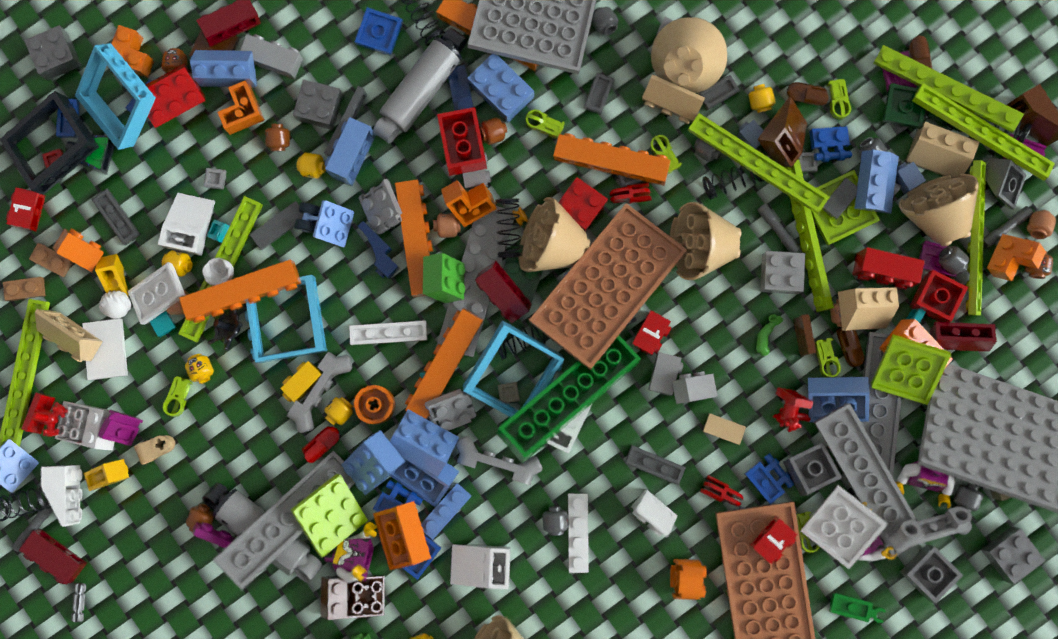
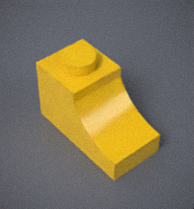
(111, 274)
(106, 474)

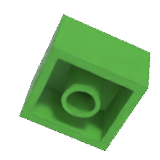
(443, 278)

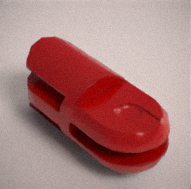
(631, 193)
(321, 443)
(721, 491)

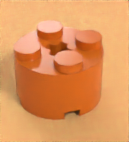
(364, 408)
(687, 579)

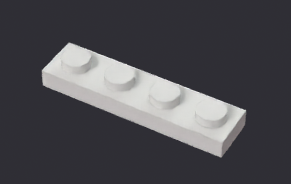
(388, 333)
(578, 533)

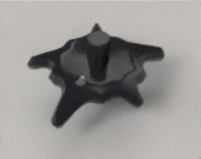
(226, 328)

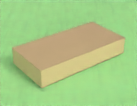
(724, 429)

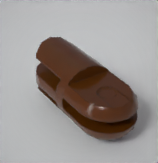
(920, 51)
(807, 93)
(850, 347)

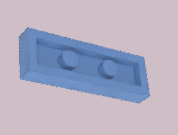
(445, 511)

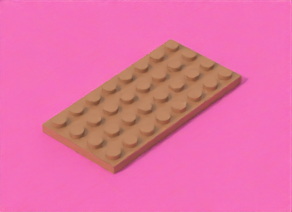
(607, 286)
(763, 596)

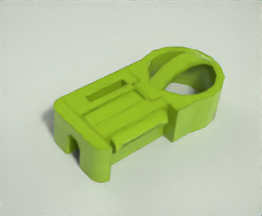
(839, 95)
(548, 125)
(674, 165)
(825, 355)
(178, 392)
(802, 519)

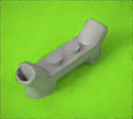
(330, 366)
(522, 472)
(913, 533)

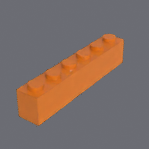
(461, 16)
(612, 159)
(414, 231)
(240, 291)
(445, 362)

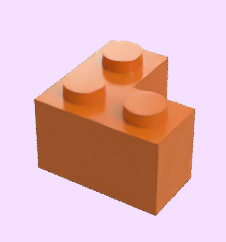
(127, 44)
(244, 112)
(468, 205)
(76, 249)
(1014, 252)

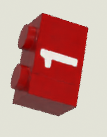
(25, 209)
(651, 333)
(774, 540)

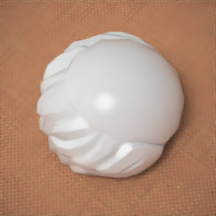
(218, 271)
(115, 304)

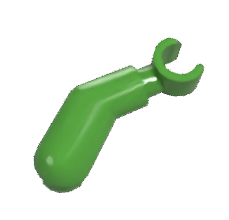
(763, 335)

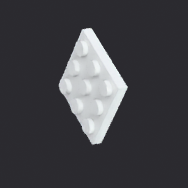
(843, 527)

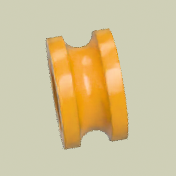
(523, 217)

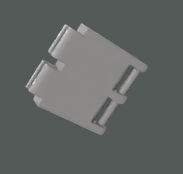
(381, 207)
(451, 409)

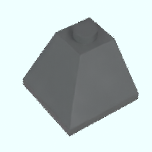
(1005, 180)

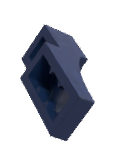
(460, 88)
(384, 264)

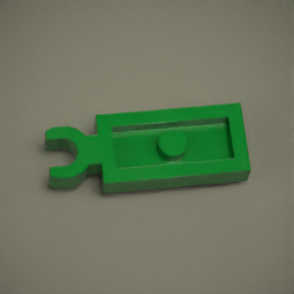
(854, 608)

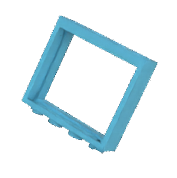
(120, 135)
(316, 318)
(546, 379)

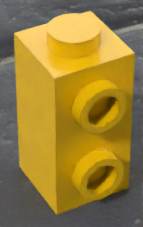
(299, 384)

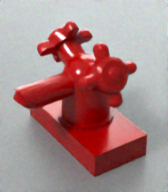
(789, 413)
(40, 415)

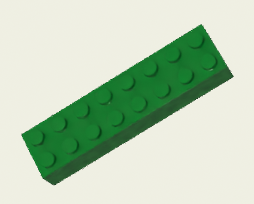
(565, 400)

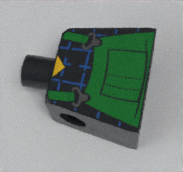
(101, 157)

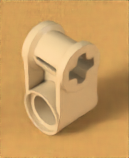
(152, 449)

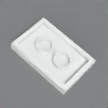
(156, 293)
(111, 356)

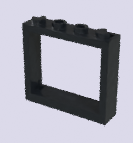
(64, 163)

